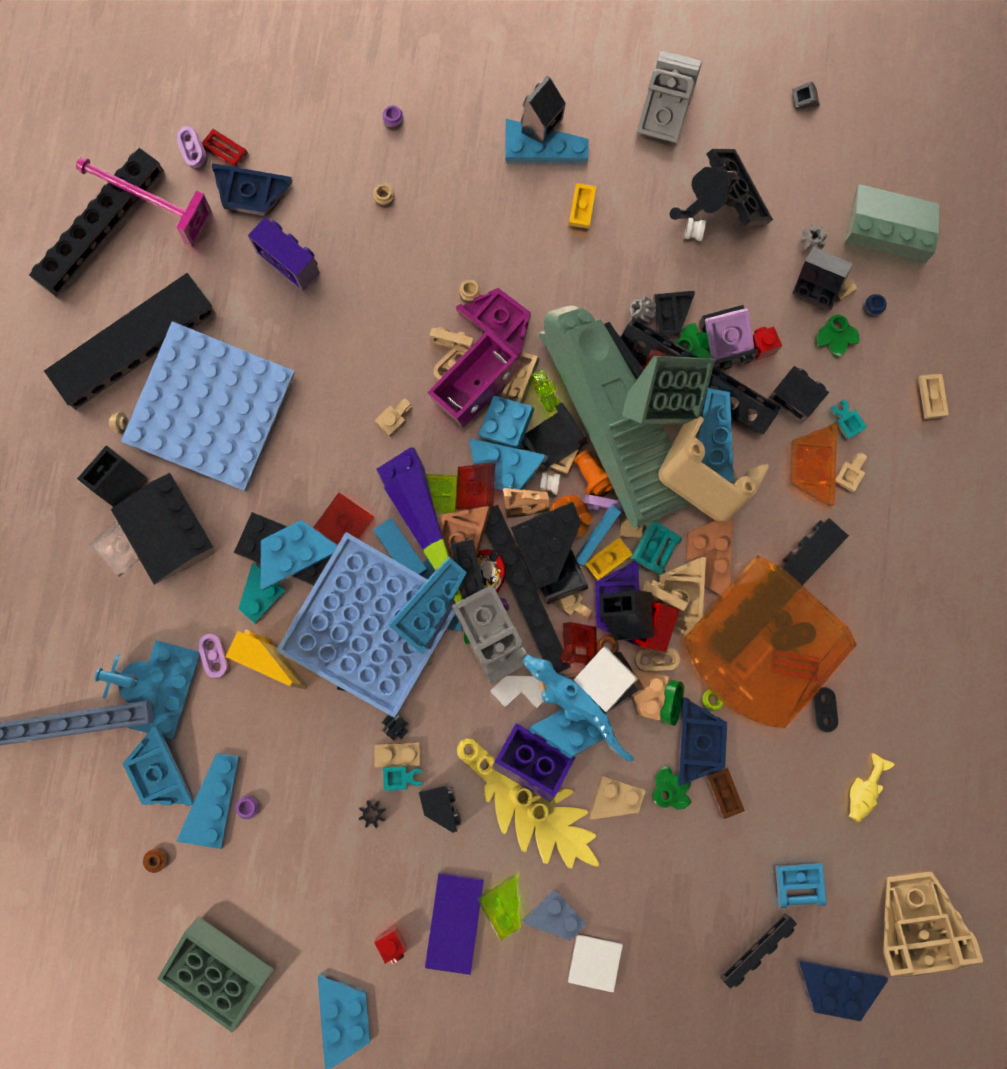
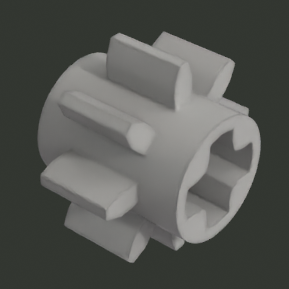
(816, 233)
(643, 309)

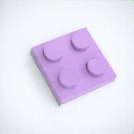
(729, 334)

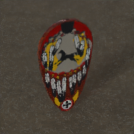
(492, 568)

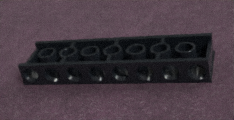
(127, 341)

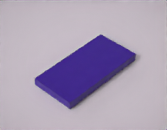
(454, 923)

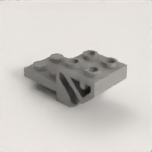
(668, 96)
(490, 633)

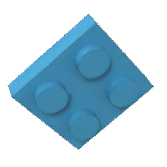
(506, 422)

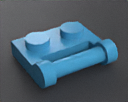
(800, 877)

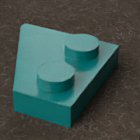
(255, 601)

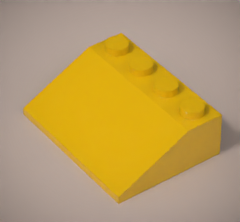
(260, 655)

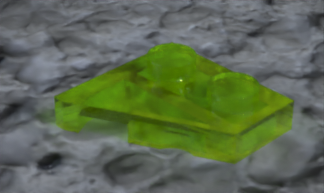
(443, 492)
(502, 908)

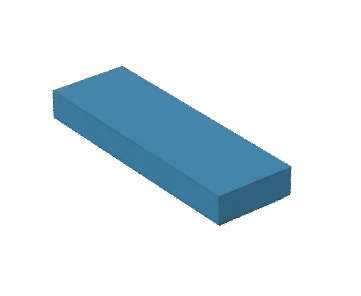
(598, 534)
(399, 547)

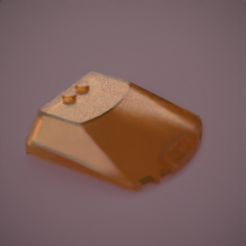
(767, 644)

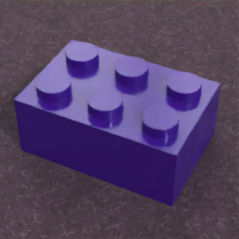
(284, 253)
(532, 763)

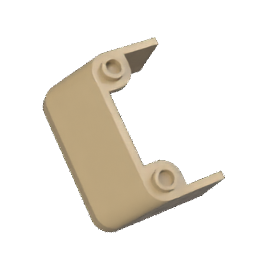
(701, 485)

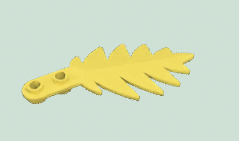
(531, 811)

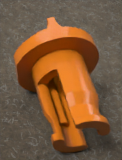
(594, 474)

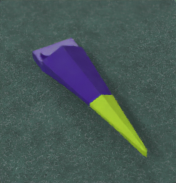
(410, 493)

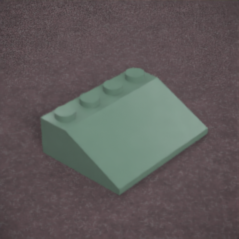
(893, 223)
(669, 390)
(215, 973)

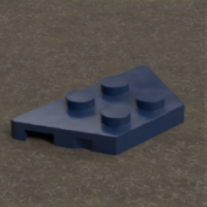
(249, 189)
(701, 743)
(840, 990)

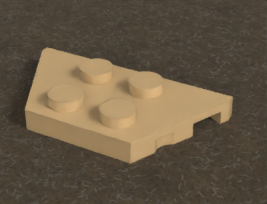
(689, 581)

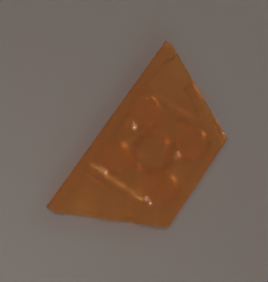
(815, 464)

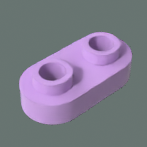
(192, 148)
(596, 503)
(213, 656)

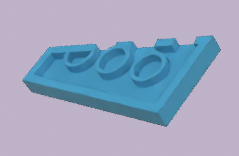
(556, 148)
(716, 433)
(422, 613)
(211, 809)

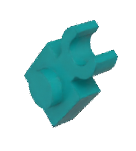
(849, 423)
(397, 778)

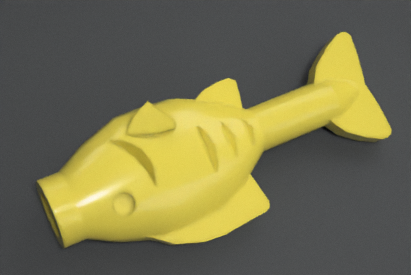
(866, 794)

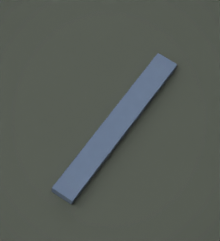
(76, 722)

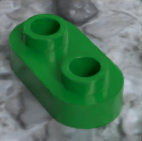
(673, 701)

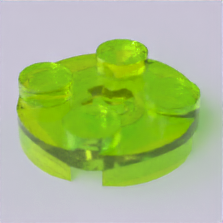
(545, 389)

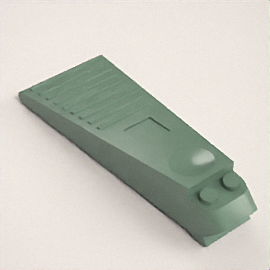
(598, 388)

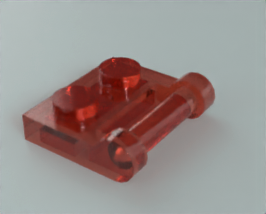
(579, 636)

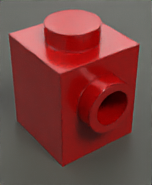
(766, 341)
(391, 945)

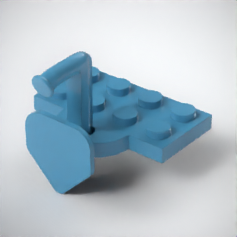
(160, 680)

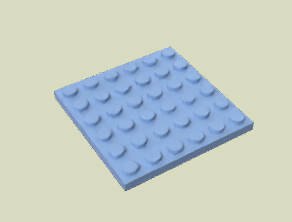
(208, 406)
(346, 629)

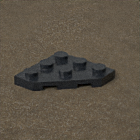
(547, 542)

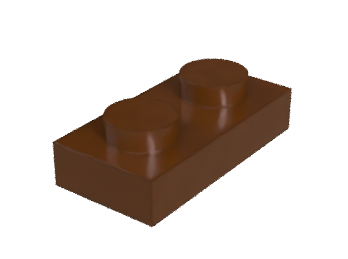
(725, 793)

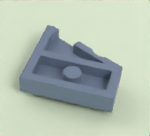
(555, 917)

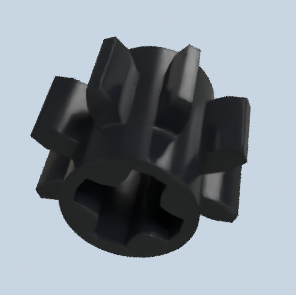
(395, 727)
(369, 820)

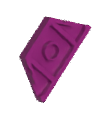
(500, 316)

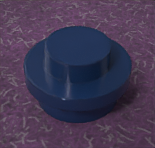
(875, 304)

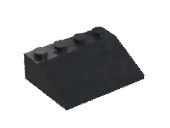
(162, 529)

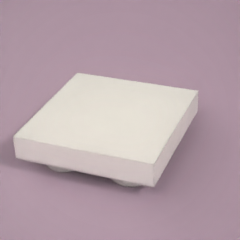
(605, 679)
(595, 963)

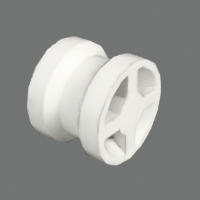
(694, 229)
(549, 483)

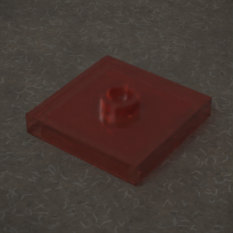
(475, 486)
(343, 517)

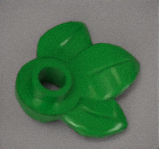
(837, 338)
(696, 342)
(676, 794)

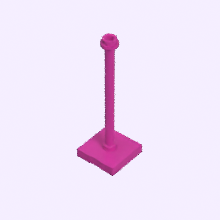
(191, 219)

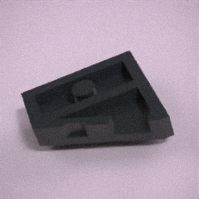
(672, 311)

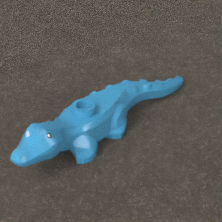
(574, 700)

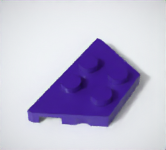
(619, 581)

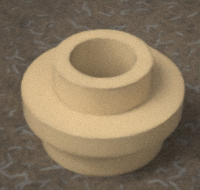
(380, 189)
(118, 422)

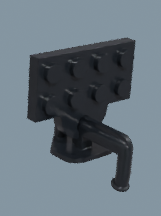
(726, 184)

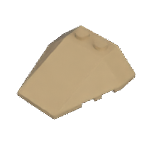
(924, 929)

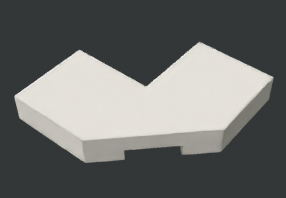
(512, 686)

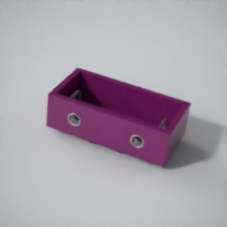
(485, 362)

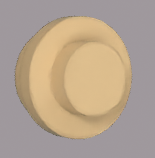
(469, 290)

